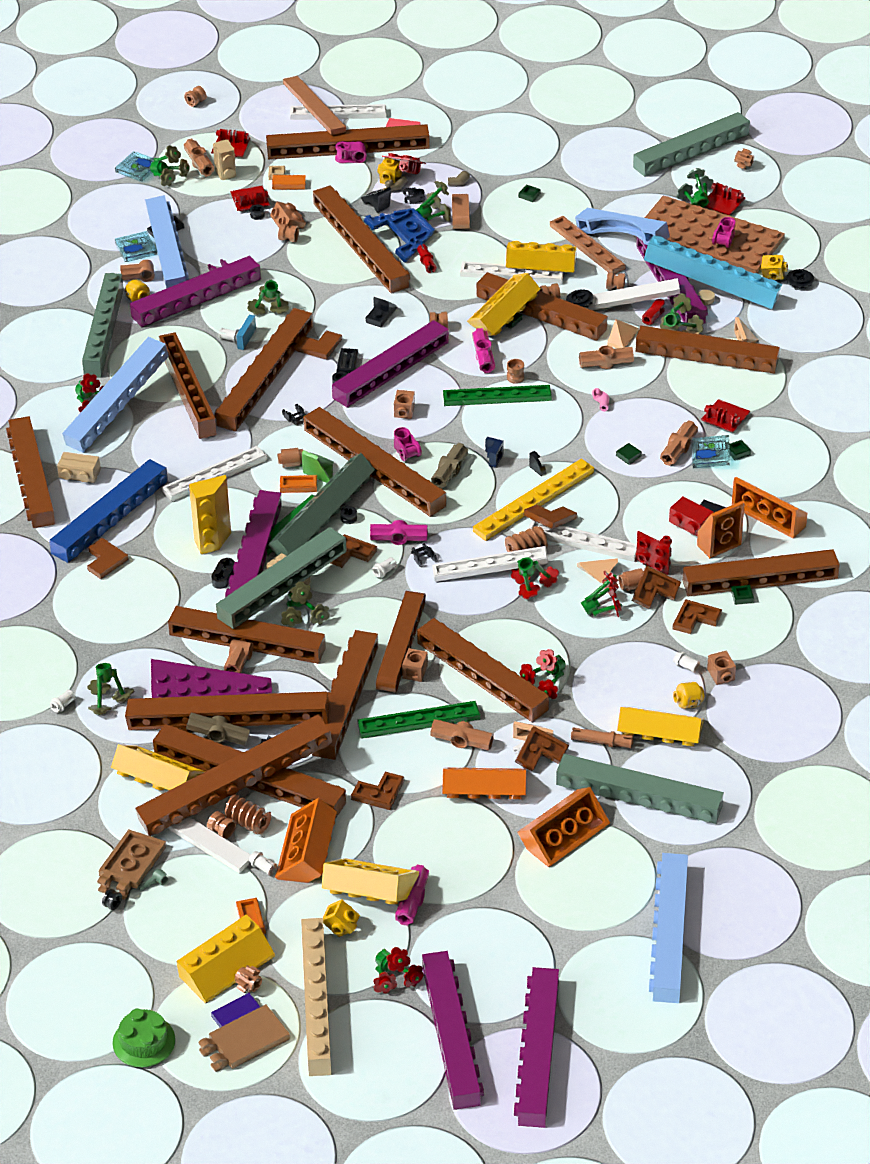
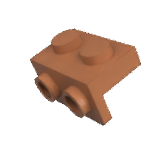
(287, 214)

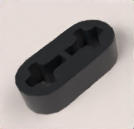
(219, 571)

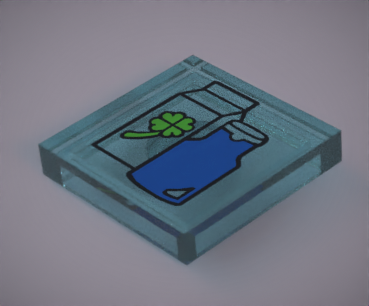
(135, 166)
(135, 246)
(711, 451)

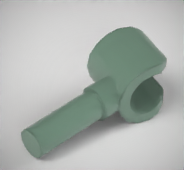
(158, 875)

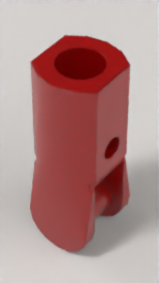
(653, 312)

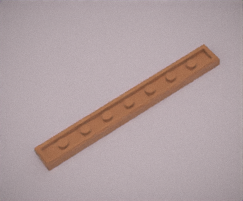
(314, 105)

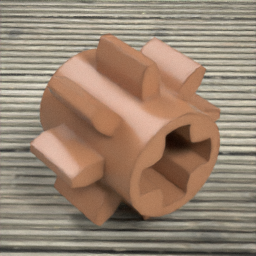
(744, 158)
(248, 979)

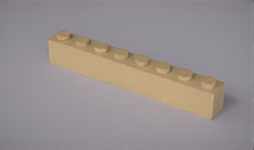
(316, 997)

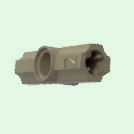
(449, 465)
(217, 729)

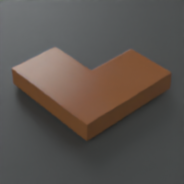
(319, 348)
(550, 518)
(355, 548)
(108, 558)
(652, 583)
(694, 612)
(539, 744)
(381, 795)

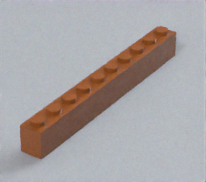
(323, 143)
(361, 239)
(263, 370)
(388, 469)
(237, 709)
(233, 775)
(283, 785)

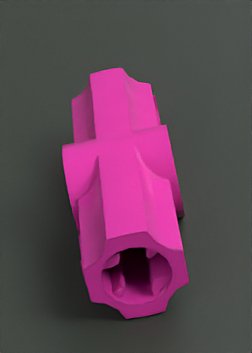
(483, 350)
(398, 532)
(408, 908)

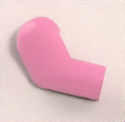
(602, 398)

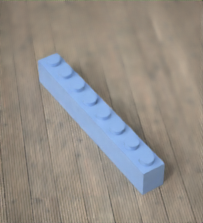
(165, 237)
(115, 394)
(670, 928)

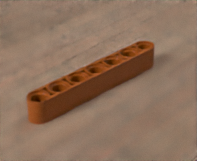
(400, 640)

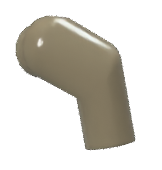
(460, 180)
(397, 185)

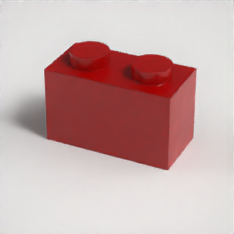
(688, 515)

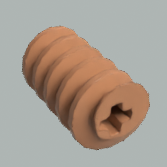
(525, 540)
(247, 814)

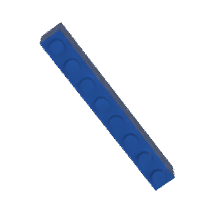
(108, 510)

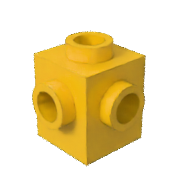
(389, 170)
(774, 267)
(340, 918)

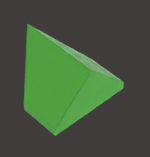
(317, 465)

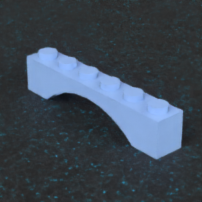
(598, 221)

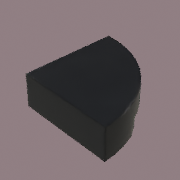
(535, 464)

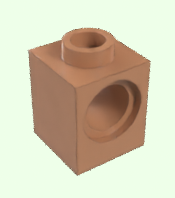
(404, 404)
(415, 665)
(721, 667)

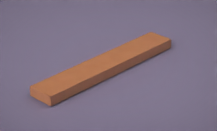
(587, 245)

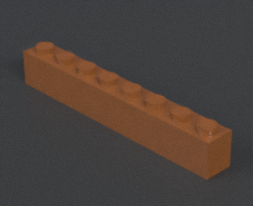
(551, 309)
(707, 349)
(188, 387)
(31, 472)
(761, 572)
(266, 637)
(483, 670)
(348, 688)

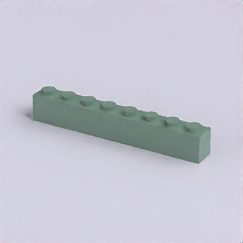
(691, 144)
(103, 324)
(322, 506)
(280, 578)
(640, 788)

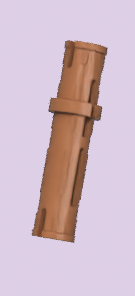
(593, 736)

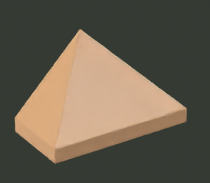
(742, 332)
(621, 334)
(597, 568)
(521, 730)

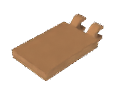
(130, 862)
(244, 1038)

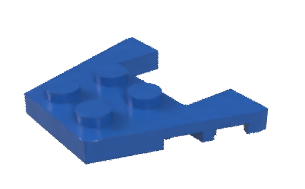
(408, 226)

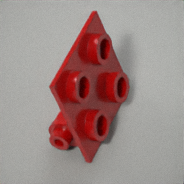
(238, 140)
(407, 163)
(251, 196)
(724, 199)
(724, 415)
(654, 552)

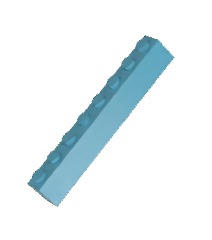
(712, 271)

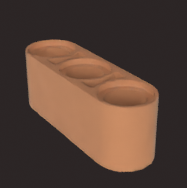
(460, 211)

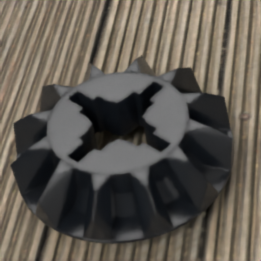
(794, 278)
(583, 296)

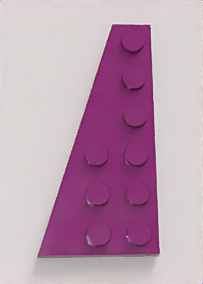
(186, 680)

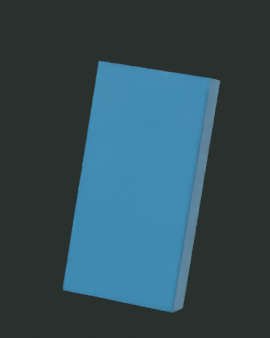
(246, 332)

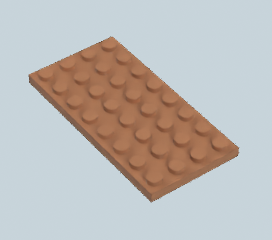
(695, 227)

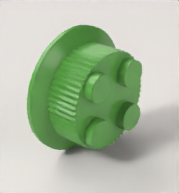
(143, 1038)

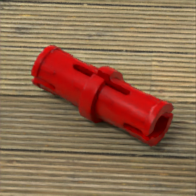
(426, 258)

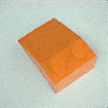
(722, 530)

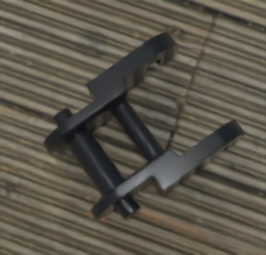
(415, 195)
(290, 417)
(427, 551)

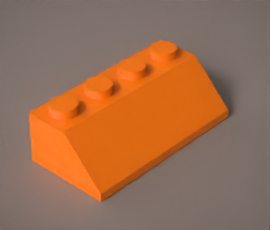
(769, 508)
(484, 781)
(564, 826)
(306, 842)

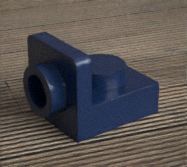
(495, 450)

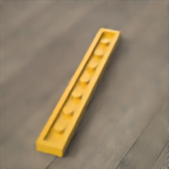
(539, 495)

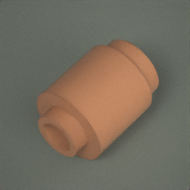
(290, 457)
(630, 579)

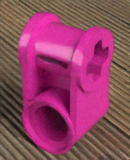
(350, 153)
(725, 232)
(406, 444)

